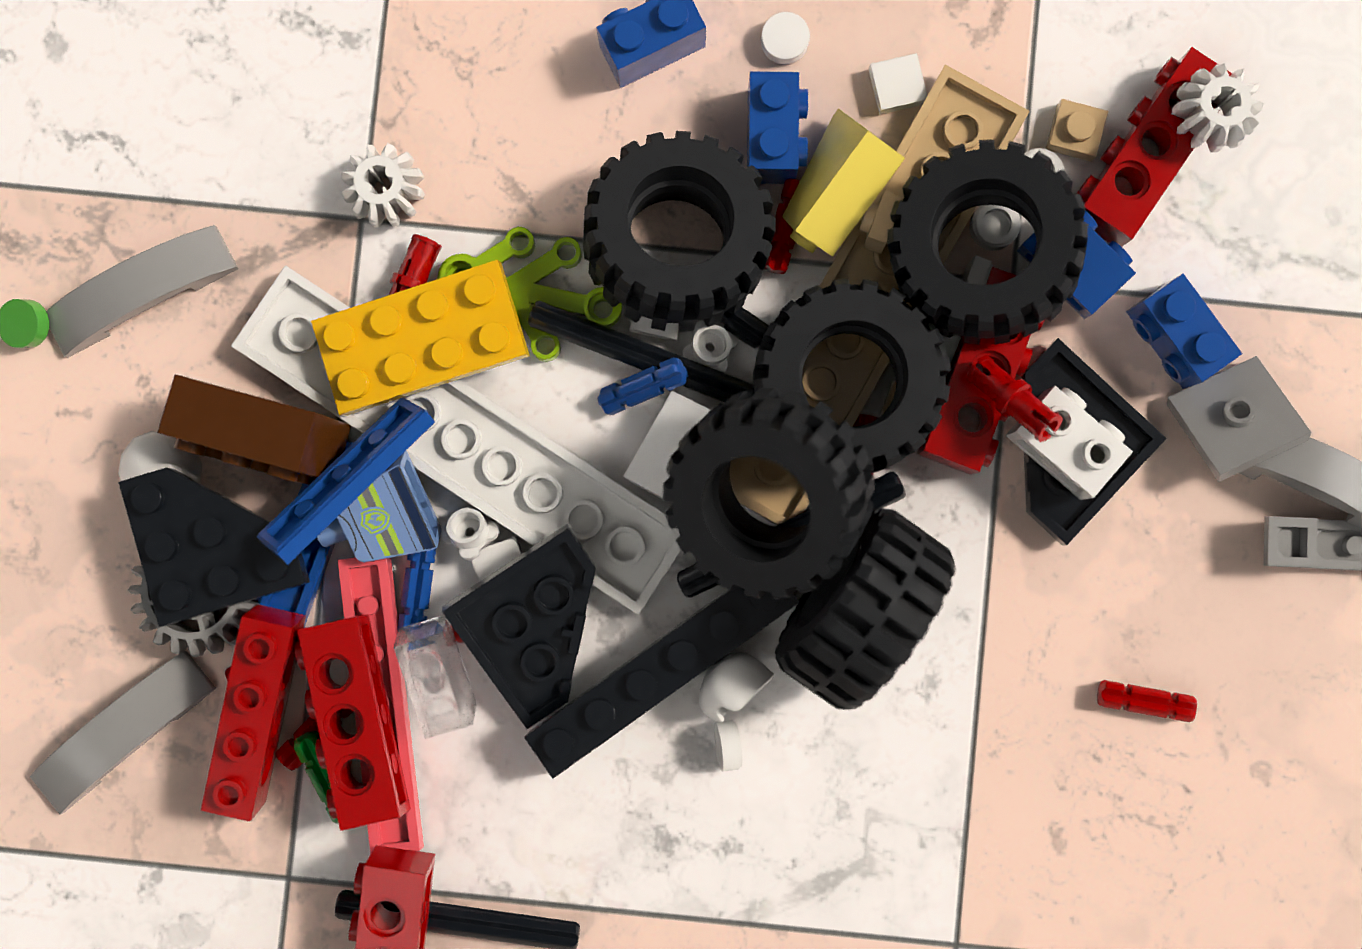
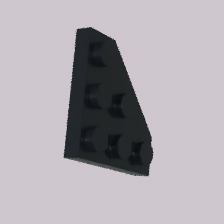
(1046, 498)
(200, 547)
(529, 623)

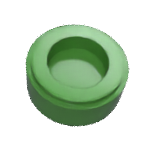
(23, 323)

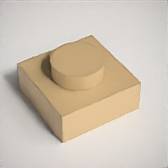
(1076, 130)
(878, 222)

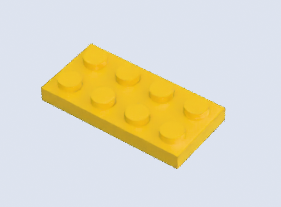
(420, 338)

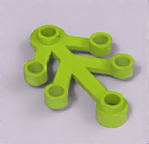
(526, 291)

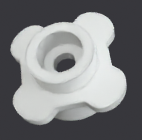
(720, 338)
(463, 522)

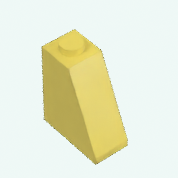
(839, 184)

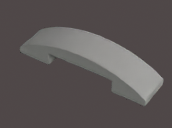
(138, 285)
(1319, 472)
(1312, 543)
(121, 730)

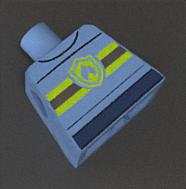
(388, 517)

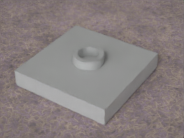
(1238, 418)

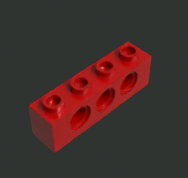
(1123, 215)
(949, 441)
(252, 713)
(374, 743)
(395, 877)

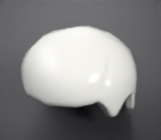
(155, 452)
(732, 684)

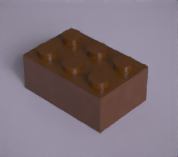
(251, 430)

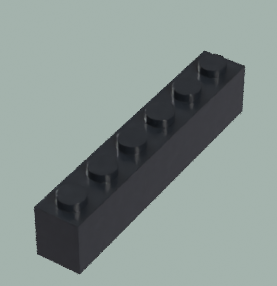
(652, 676)

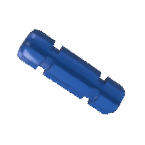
(642, 386)
(416, 588)

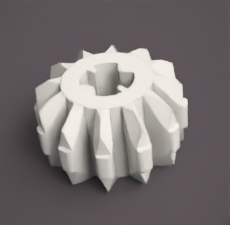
(1230, 96)
(374, 169)

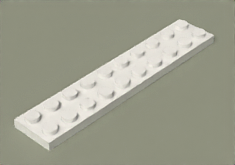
(481, 453)

